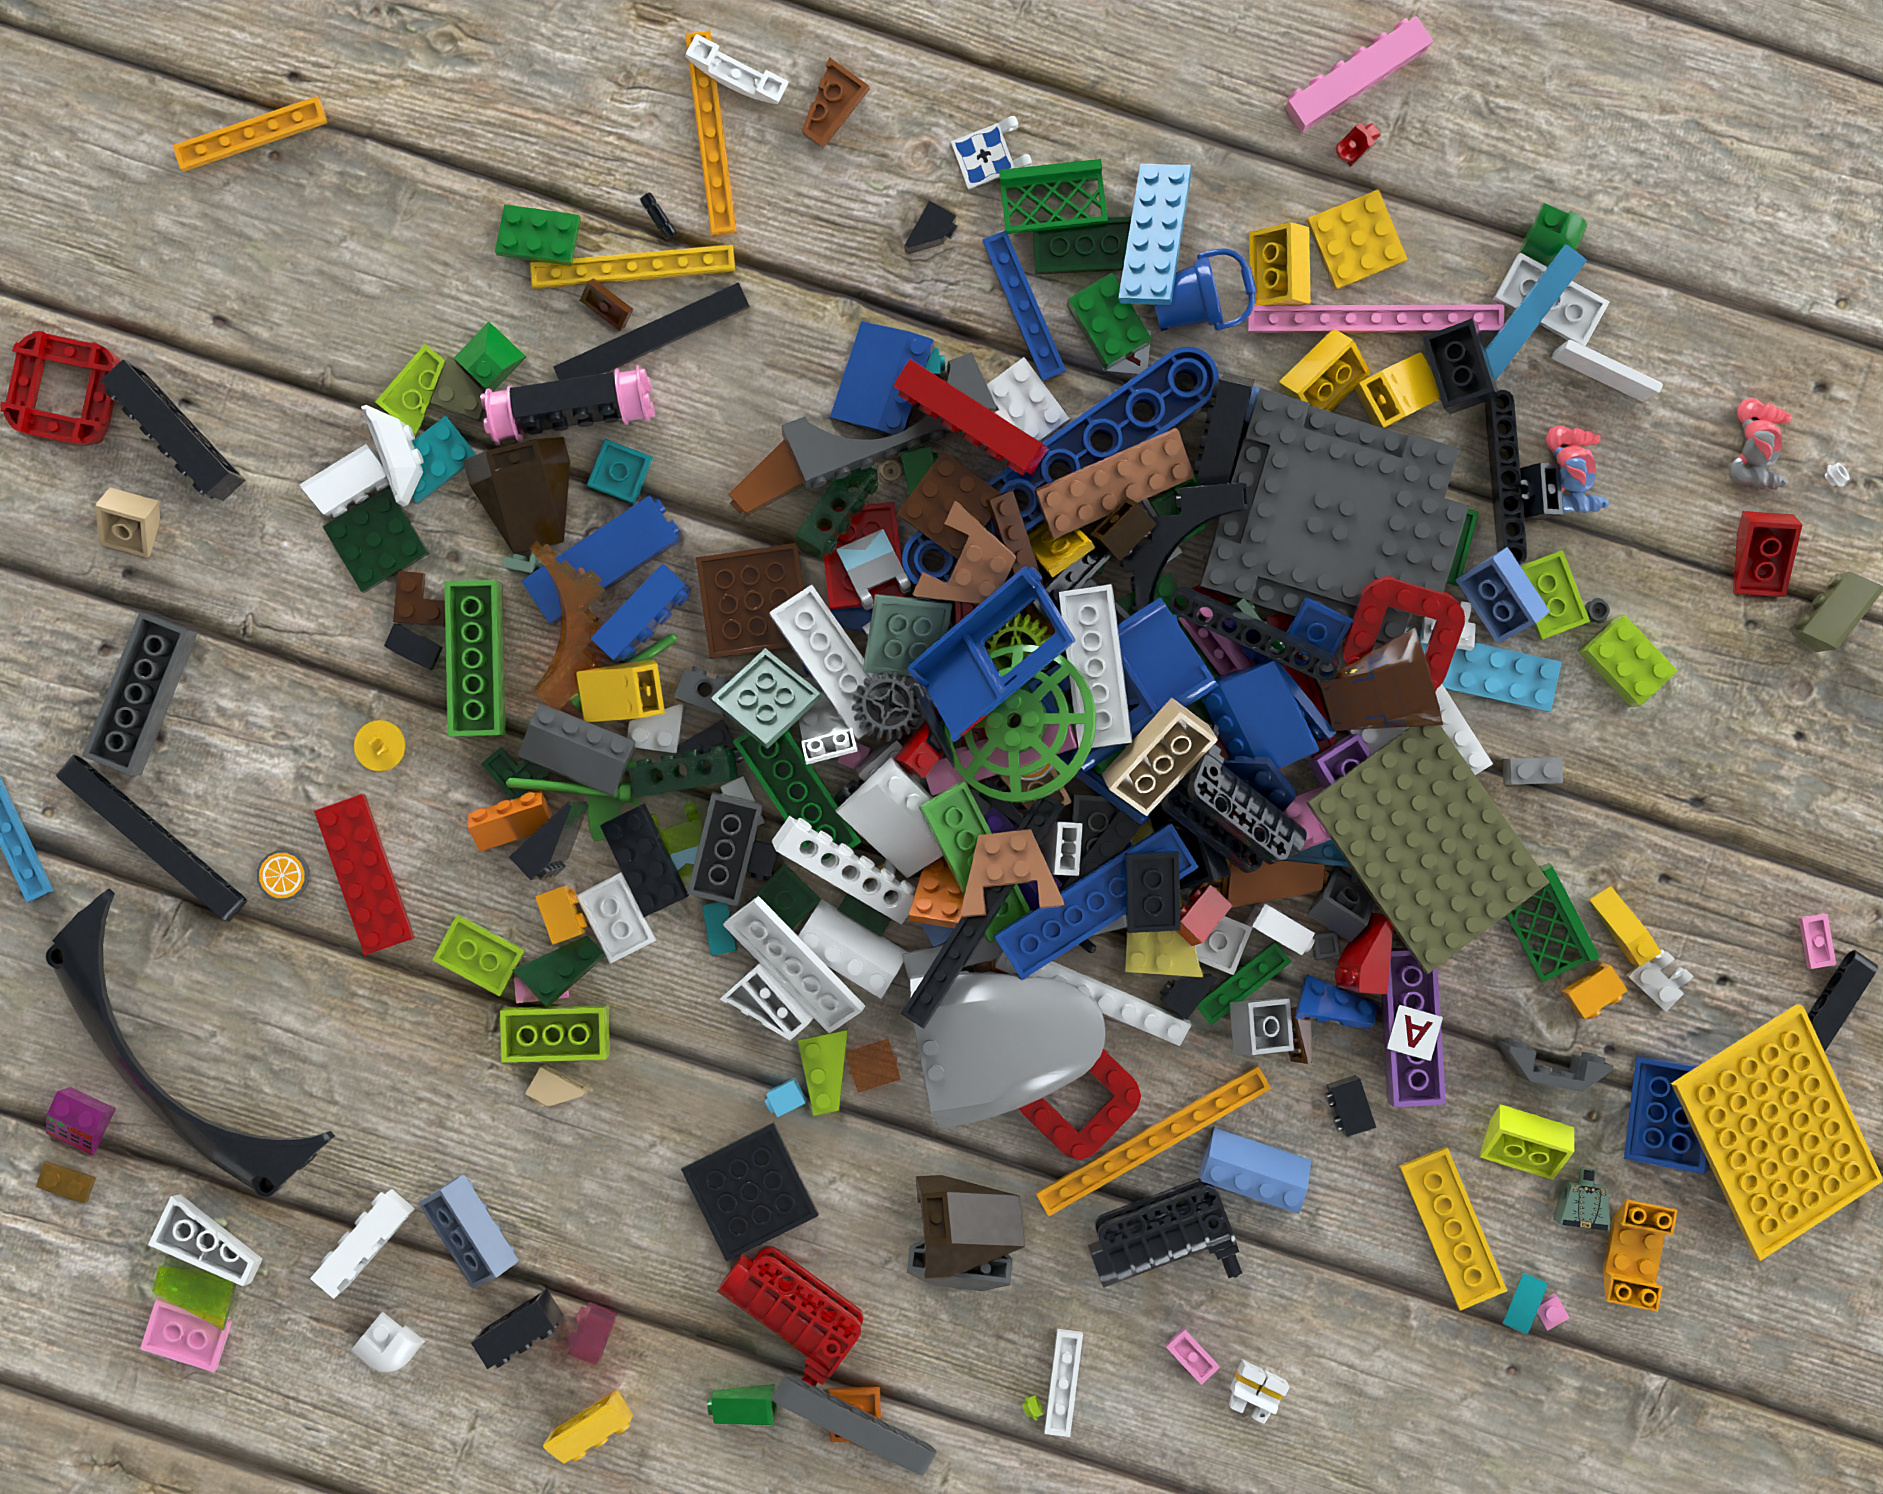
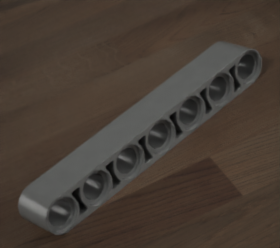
(854, 1424)

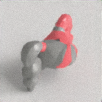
(1761, 445)

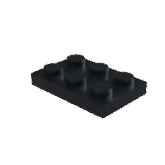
(1152, 891)

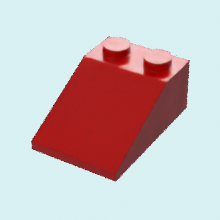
(1765, 553)
(1366, 959)

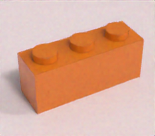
(508, 820)

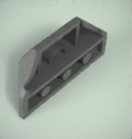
(982, 1278)

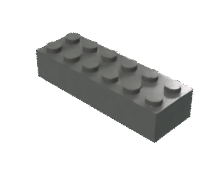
(140, 694)

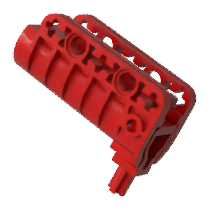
(794, 1310)

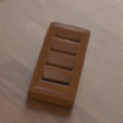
(1301, 1039)

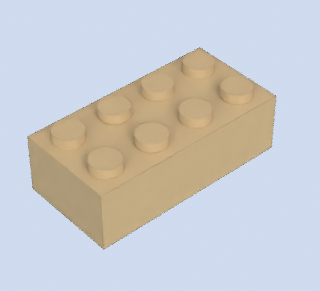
(1159, 757)

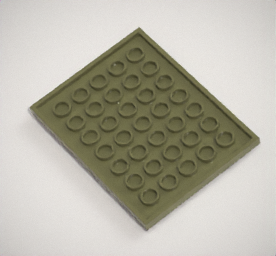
(1428, 843)

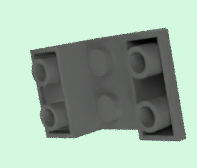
(1583, 1071)

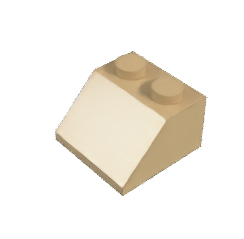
(127, 522)

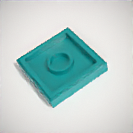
(619, 471)

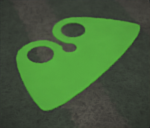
(604, 809)

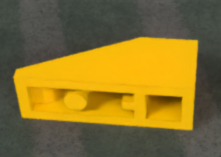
(1625, 927)

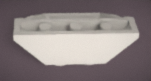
(396, 452)

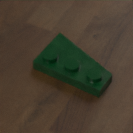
(560, 969)

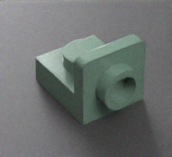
(520, 564)

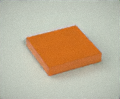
(861, 1397)

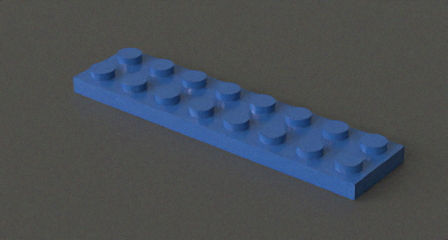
(1088, 908)

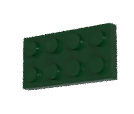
(1082, 248)

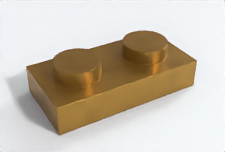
(65, 1182)

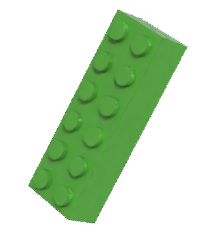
(475, 658)

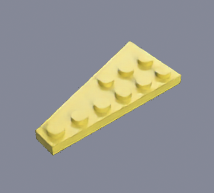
(1160, 951)

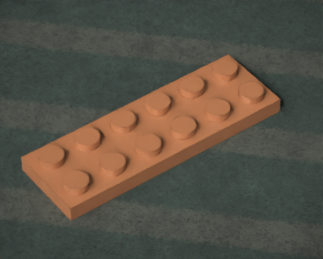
(1107, 483)

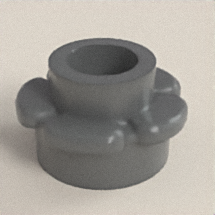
(1603, 608)

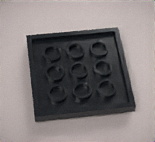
(750, 1191)

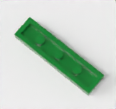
(1243, 982)

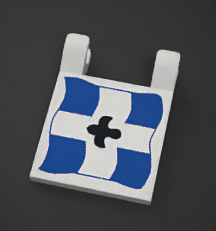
(986, 153)

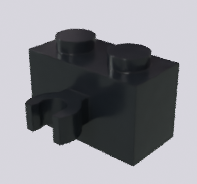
(1540, 491)

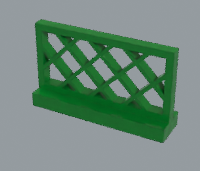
(1046, 176)
(1569, 918)

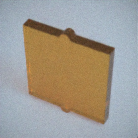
(873, 1065)

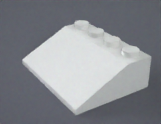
(890, 818)

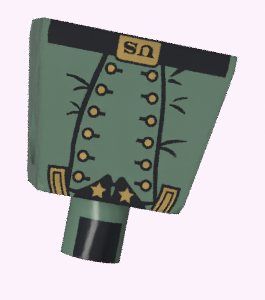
(1583, 1203)

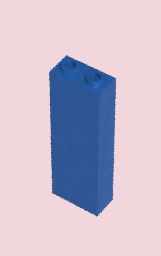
(610, 552)

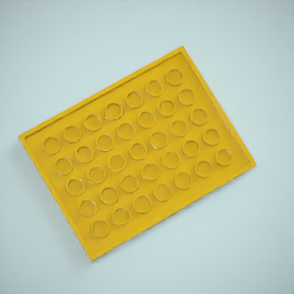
(1777, 1132)

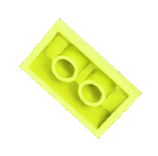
(1527, 1142)

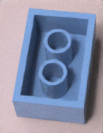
(1502, 595)

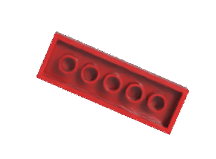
(968, 415)

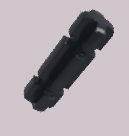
(658, 216)

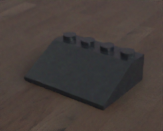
(551, 844)

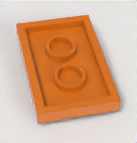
(937, 896)

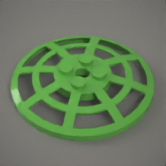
(1030, 732)

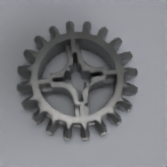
(875, 703)

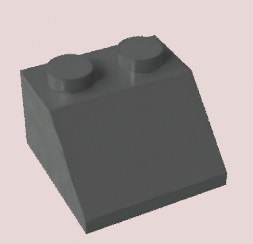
(1342, 905)

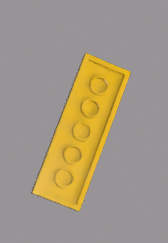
(1453, 1228)

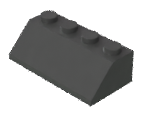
(576, 749)

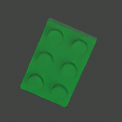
(538, 235)

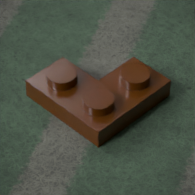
(411, 606)

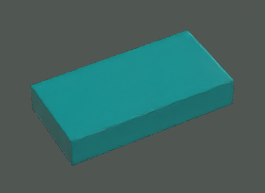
(718, 936)

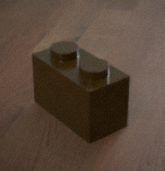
(1123, 529)

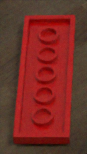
(364, 874)

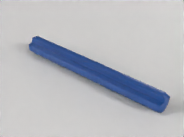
(1098, 784)

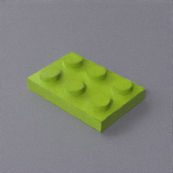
(1558, 590)
(478, 955)

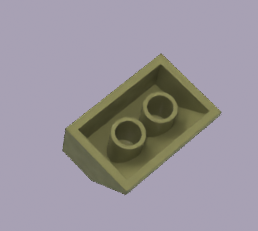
(1837, 611)

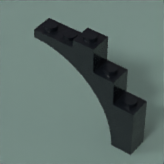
(1197, 507)

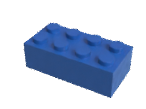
(641, 614)

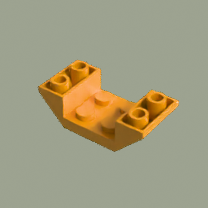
(1635, 1254)

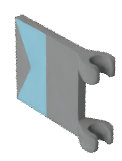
(872, 563)

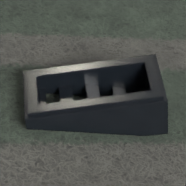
(1014, 810)

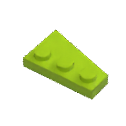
(413, 388)
(823, 1068)

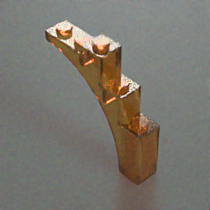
(578, 625)

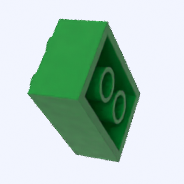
(1107, 324)

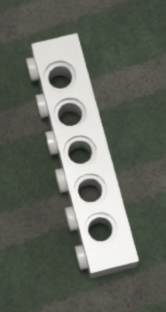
(797, 831)

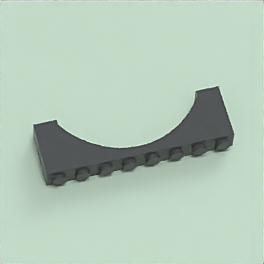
(826, 456)

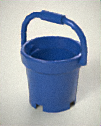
(1196, 295)

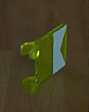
(683, 840)

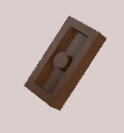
(606, 304)

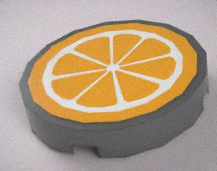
(283, 875)

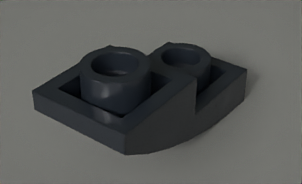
(413, 646)

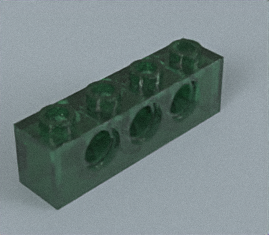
(837, 495)
(646, 784)

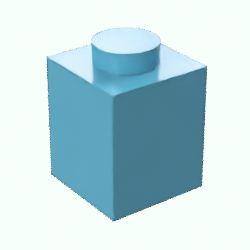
(785, 1097)

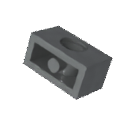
(689, 688)

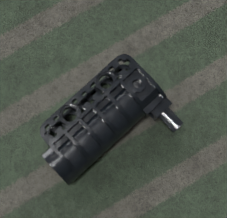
(1235, 812)
(1165, 1235)

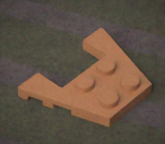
(980, 568)
(1008, 860)

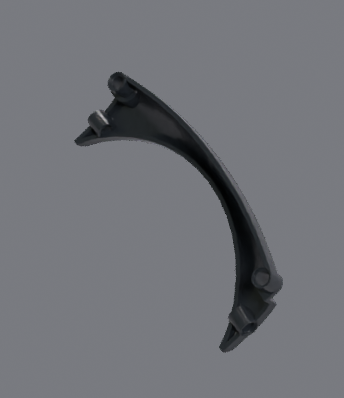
(238, 1153)

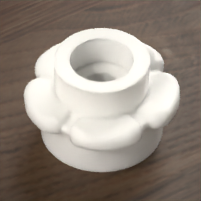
(1836, 475)

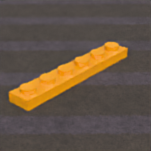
(250, 134)

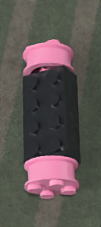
(567, 404)

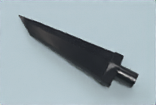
(931, 717)

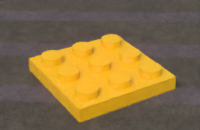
(1356, 239)

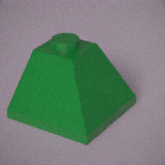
(490, 357)

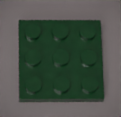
(375, 540)

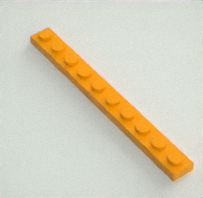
(1153, 1140)

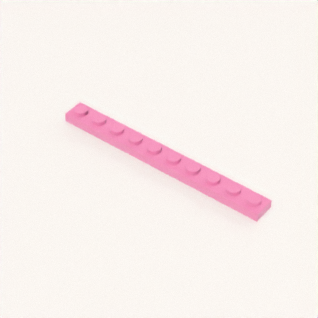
(1371, 318)

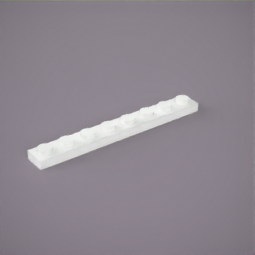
(1114, 1002)

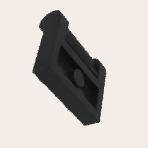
(712, 736)

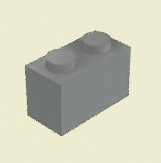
(1533, 770)

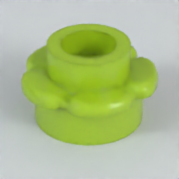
(1033, 1407)

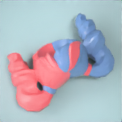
(1576, 467)

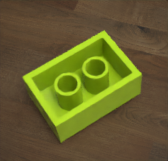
(1628, 661)

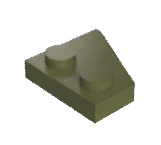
(458, 391)

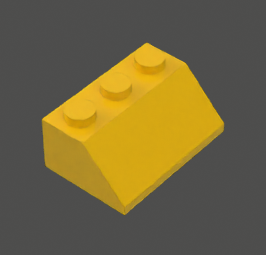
(1281, 264)
(1326, 372)
(589, 1428)

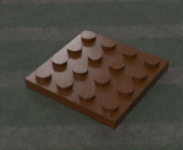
(739, 594)

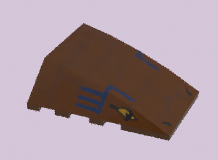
(1384, 689)

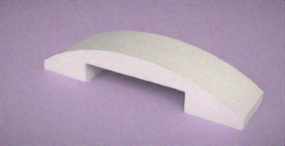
(733, 74)

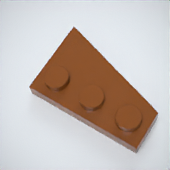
(835, 101)

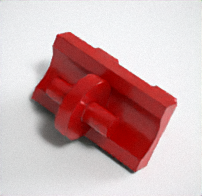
(1357, 143)

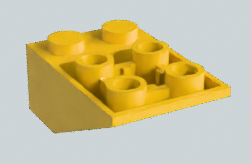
(1398, 391)
(621, 691)

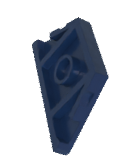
(1264, 778)

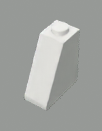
(1063, 848)
(1280, 928)

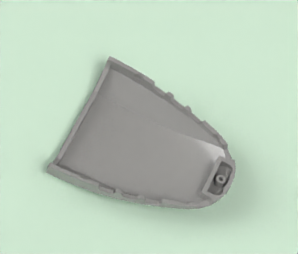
(1004, 1043)

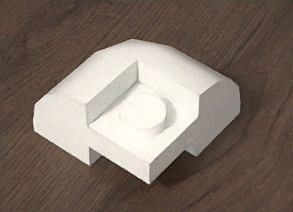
(387, 1345)

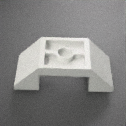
(824, 731)

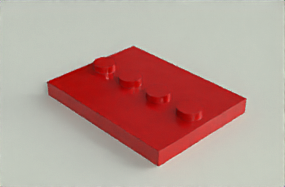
(870, 520)

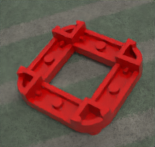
(26, 380)
(1413, 599)
(1102, 1126)

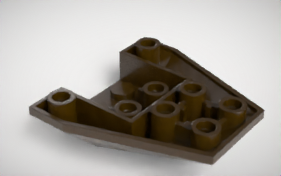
(524, 490)
(966, 1225)

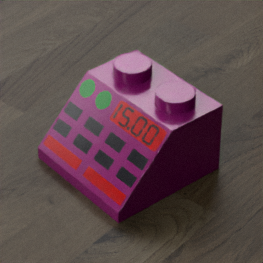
(78, 1119)

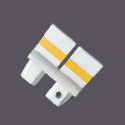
(1259, 1388)

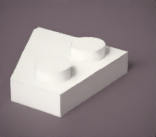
(658, 731)

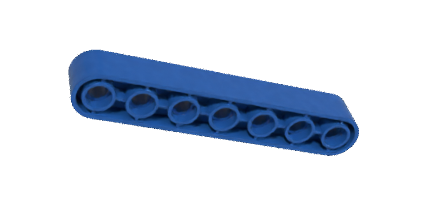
(1073, 445)

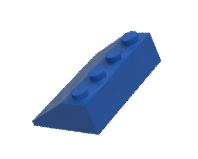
(867, 388)
(1259, 715)
(1657, 1123)

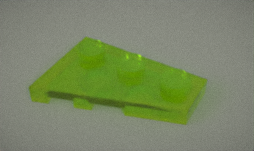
(197, 1292)

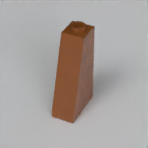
(767, 482)
(1274, 881)

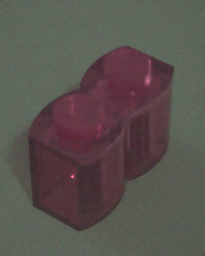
(592, 1333)

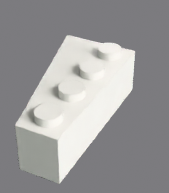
(199, 1240)
(363, 1243)

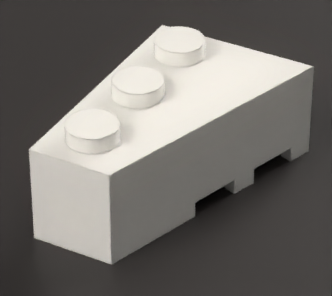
(769, 1002)

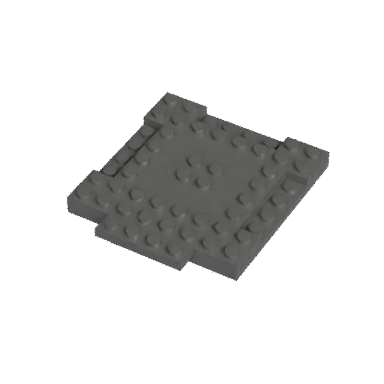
(1333, 513)

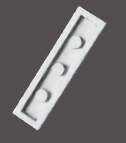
(1063, 1382)

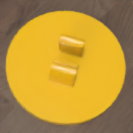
(379, 745)

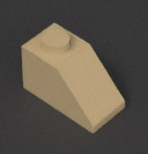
(553, 1087)

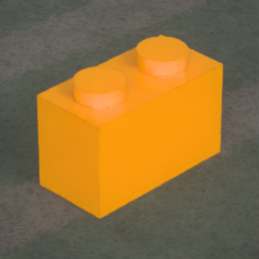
(561, 914)
(1594, 991)

